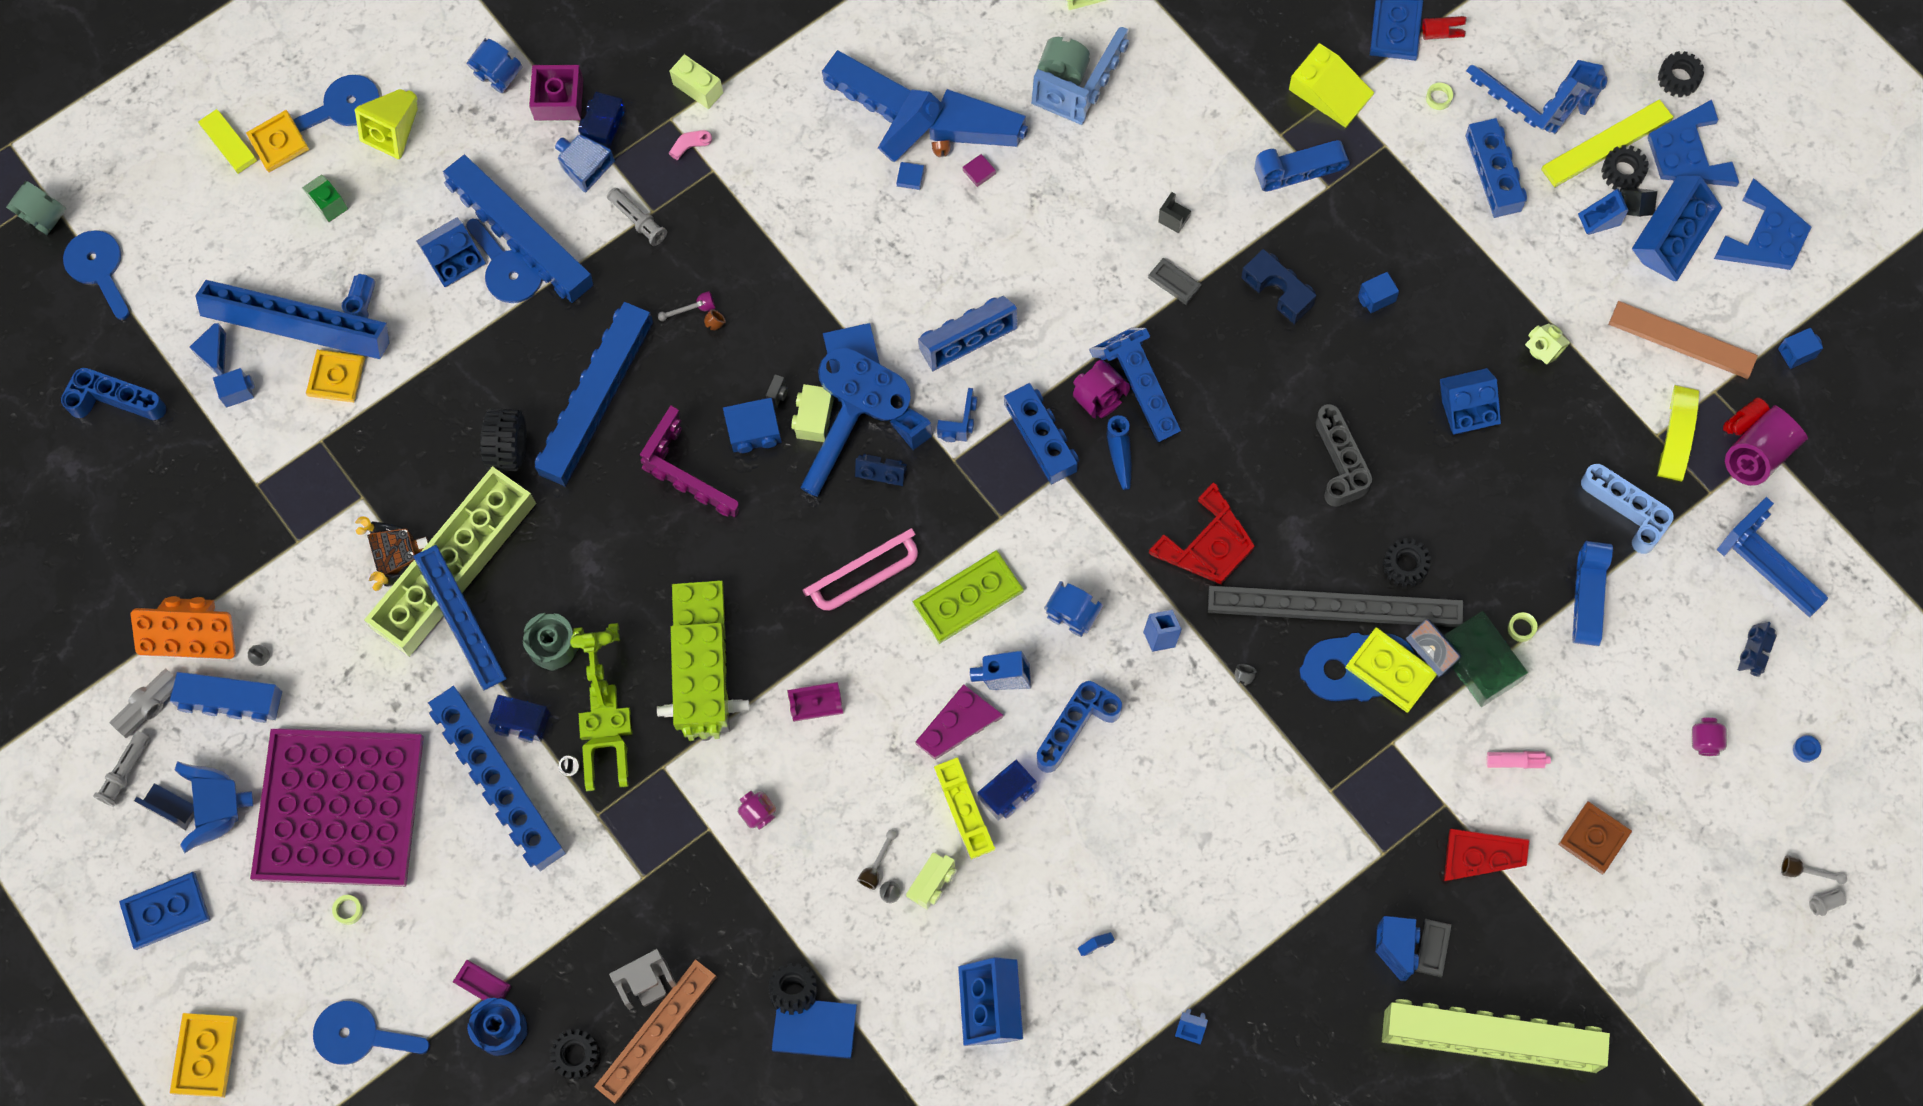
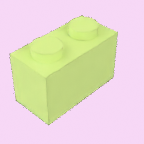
(696, 81)
(813, 413)

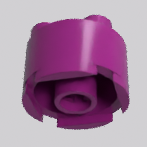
(1100, 389)

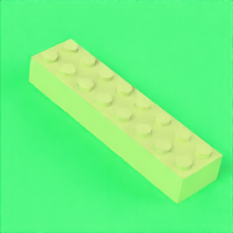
(466, 544)
(1496, 1037)

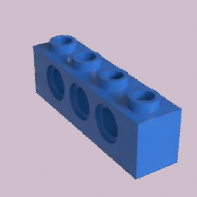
(1501, 201)
(1054, 467)

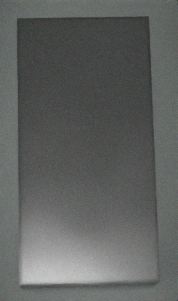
(1174, 281)
(1433, 947)

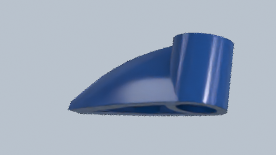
(1120, 449)

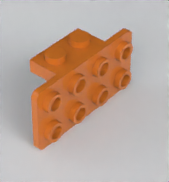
(183, 629)

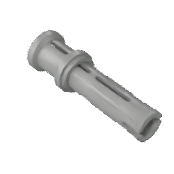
(643, 222)
(117, 778)

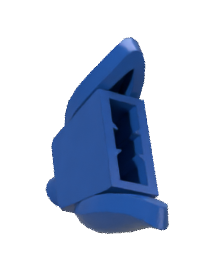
(213, 803)

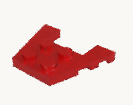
(1216, 549)

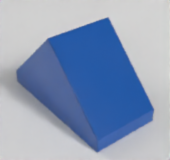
(1604, 214)
(211, 348)
(913, 428)

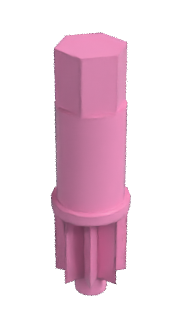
(1523, 759)

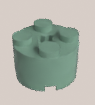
(1065, 59)
(36, 207)
(546, 654)

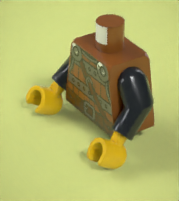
(391, 550)

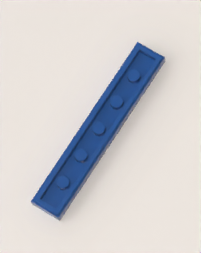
(459, 617)

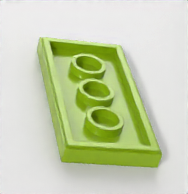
(968, 596)

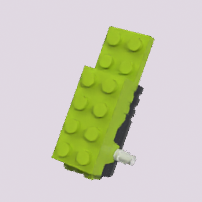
(700, 663)

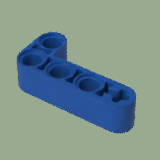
(1299, 166)
(116, 396)
(1592, 565)
(1073, 728)

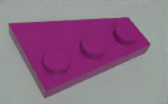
(957, 721)

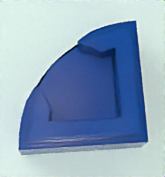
(1096, 942)

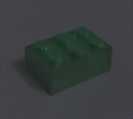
(1486, 660)

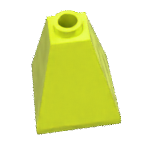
(387, 121)

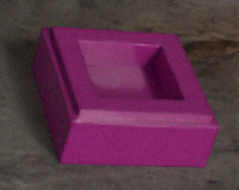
(979, 170)

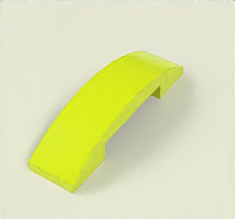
(1679, 433)
(963, 808)

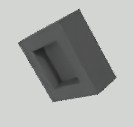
(777, 390)

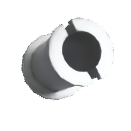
(1827, 902)

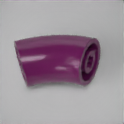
(1764, 447)

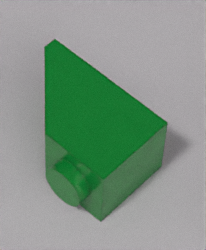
(325, 198)

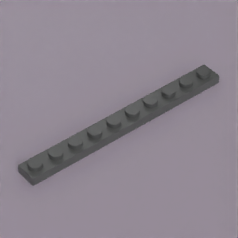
(1334, 606)

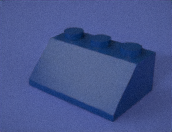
(990, 1002)

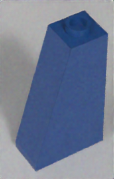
(977, 122)

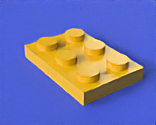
(203, 1055)

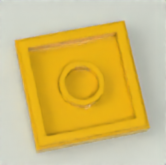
(277, 141)
(335, 376)

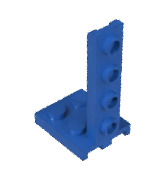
(1555, 110)
(1141, 378)
(1771, 563)

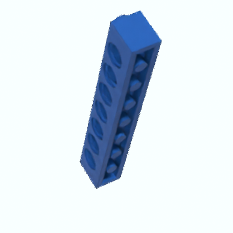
(452, 703)

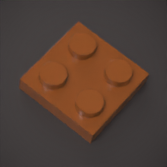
(1595, 838)

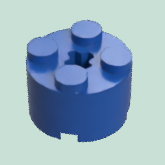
(493, 63)
(1073, 608)
(482, 1026)

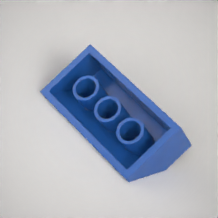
(1677, 227)
(968, 332)

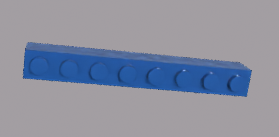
(517, 228)
(292, 319)
(593, 394)

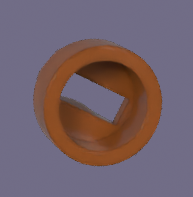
(939, 146)
(714, 319)

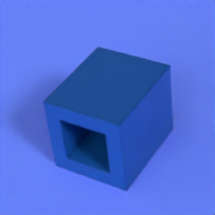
(1378, 292)
(1800, 348)
(234, 387)
(1162, 630)

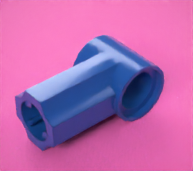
(359, 296)

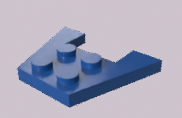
(1680, 150)
(1776, 237)

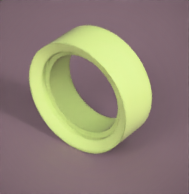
(1441, 87)
(1525, 616)
(359, 910)

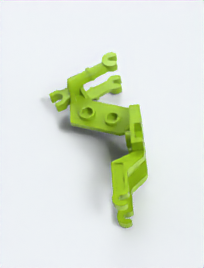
(605, 721)

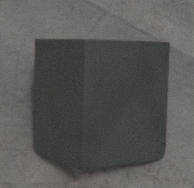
(1639, 201)
(1173, 214)

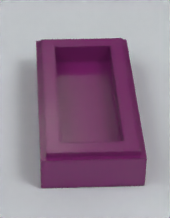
(480, 982)

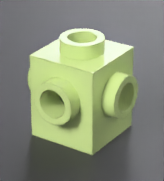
(1547, 343)

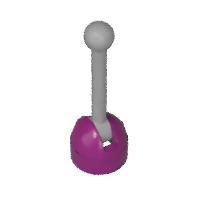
(704, 303)

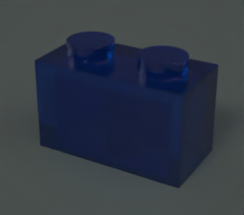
(602, 119)
(519, 718)
(1008, 790)

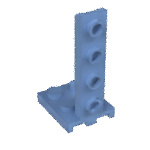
(1067, 98)

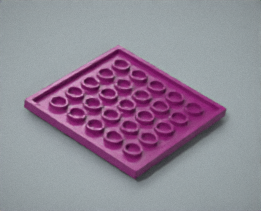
(337, 807)

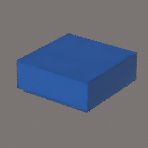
(910, 175)

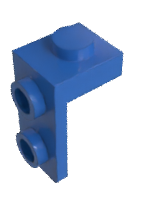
(953, 431)

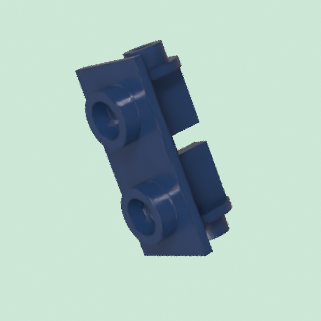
(871, 468)
(1760, 638)

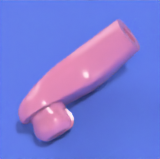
(689, 140)

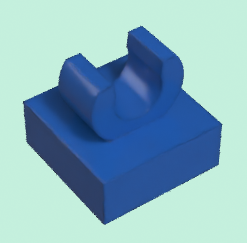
(1191, 1027)

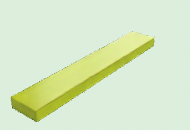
(1598, 147)

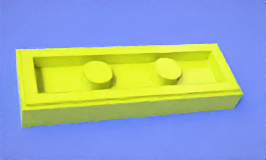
(227, 141)

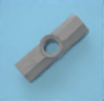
(144, 704)

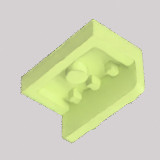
(928, 884)

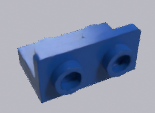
(1593, 76)

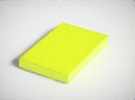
(1391, 670)

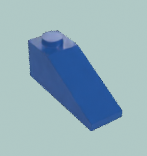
(911, 123)

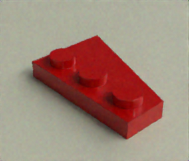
(1482, 853)

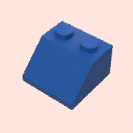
(752, 425)

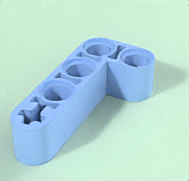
(1623, 505)

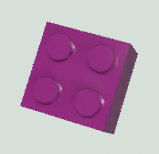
(556, 92)

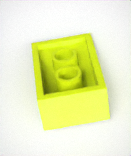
(1330, 86)

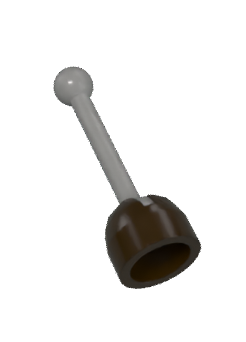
(1794, 867)
(870, 876)

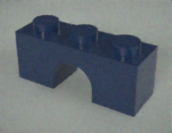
(1267, 271)

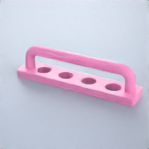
(813, 589)

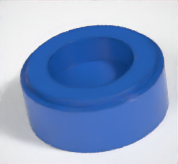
(1806, 749)

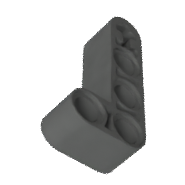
(1341, 451)

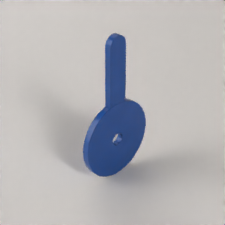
(336, 102)
(502, 266)
(97, 270)
(361, 1037)

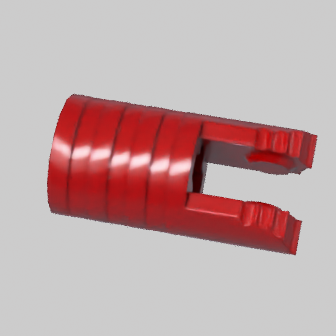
(1439, 27)
(1746, 417)

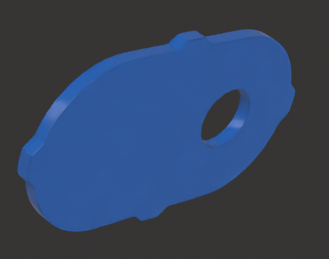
(1343, 650)

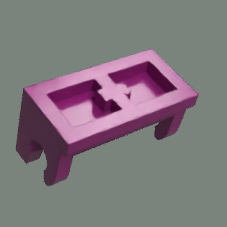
(815, 701)

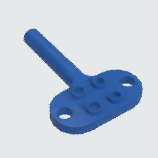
(862, 389)

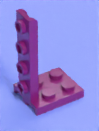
(654, 463)

